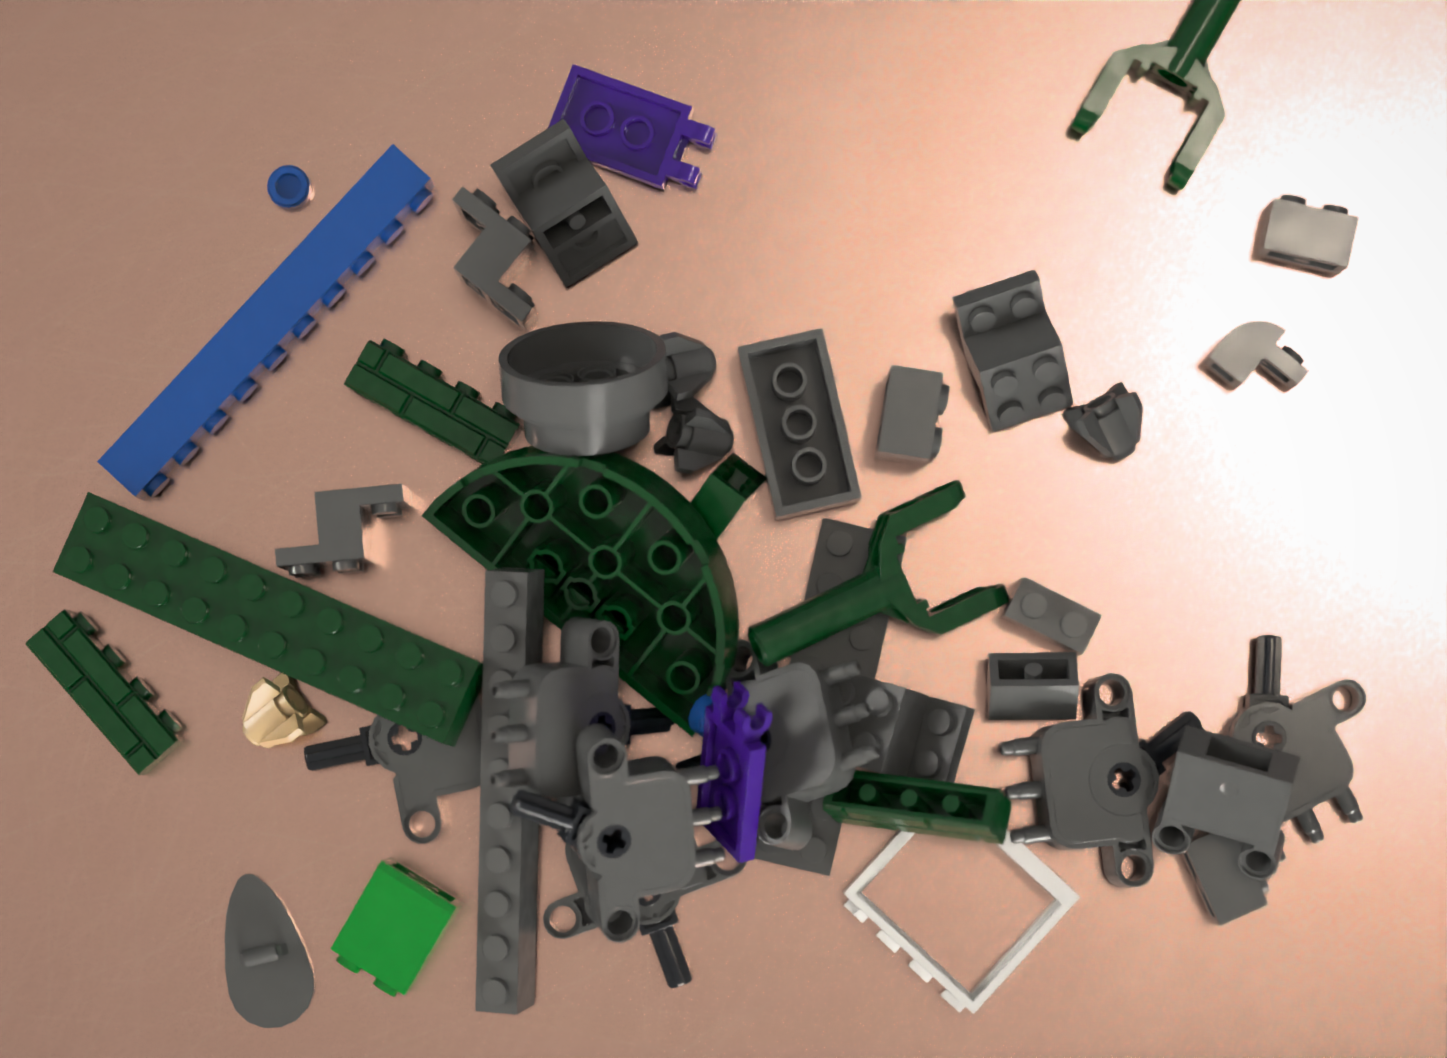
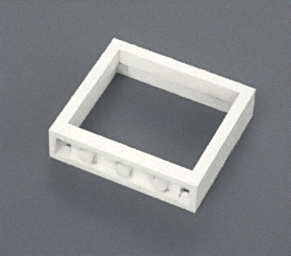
(922, 962)

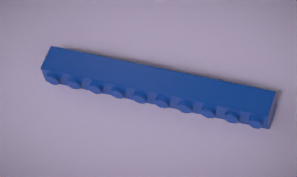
(267, 324)

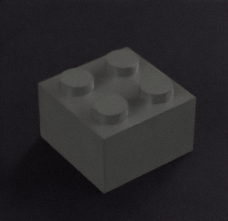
(910, 414)

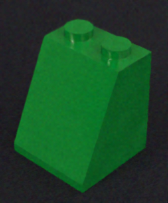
(395, 927)

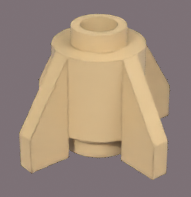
(278, 713)

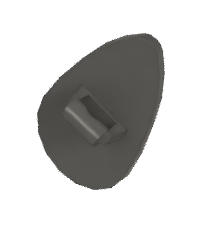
(265, 957)

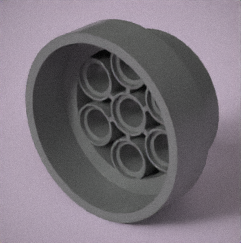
(584, 385)

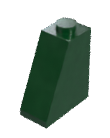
(727, 494)

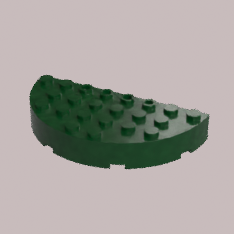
(613, 551)

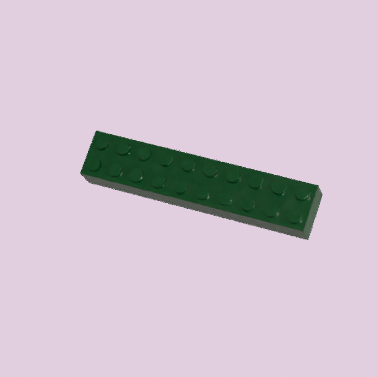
(271, 619)

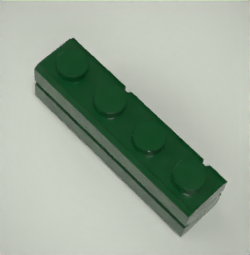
(432, 404)
(105, 691)
(922, 807)

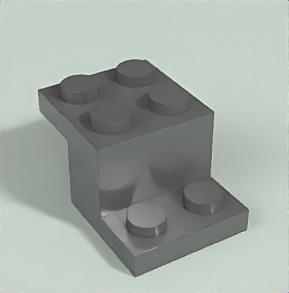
(564, 203)
(496, 257)
(1013, 350)
(344, 529)
(913, 731)

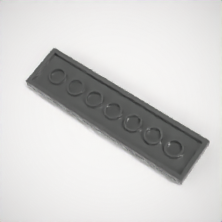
(837, 558)

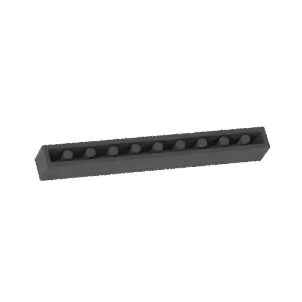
(505, 840)

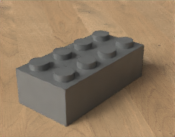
(799, 424)

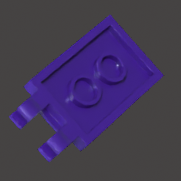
(631, 128)
(735, 747)

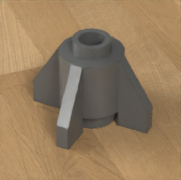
(688, 366)
(1110, 422)
(694, 436)

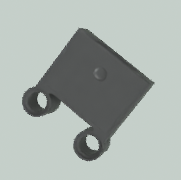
(1229, 792)

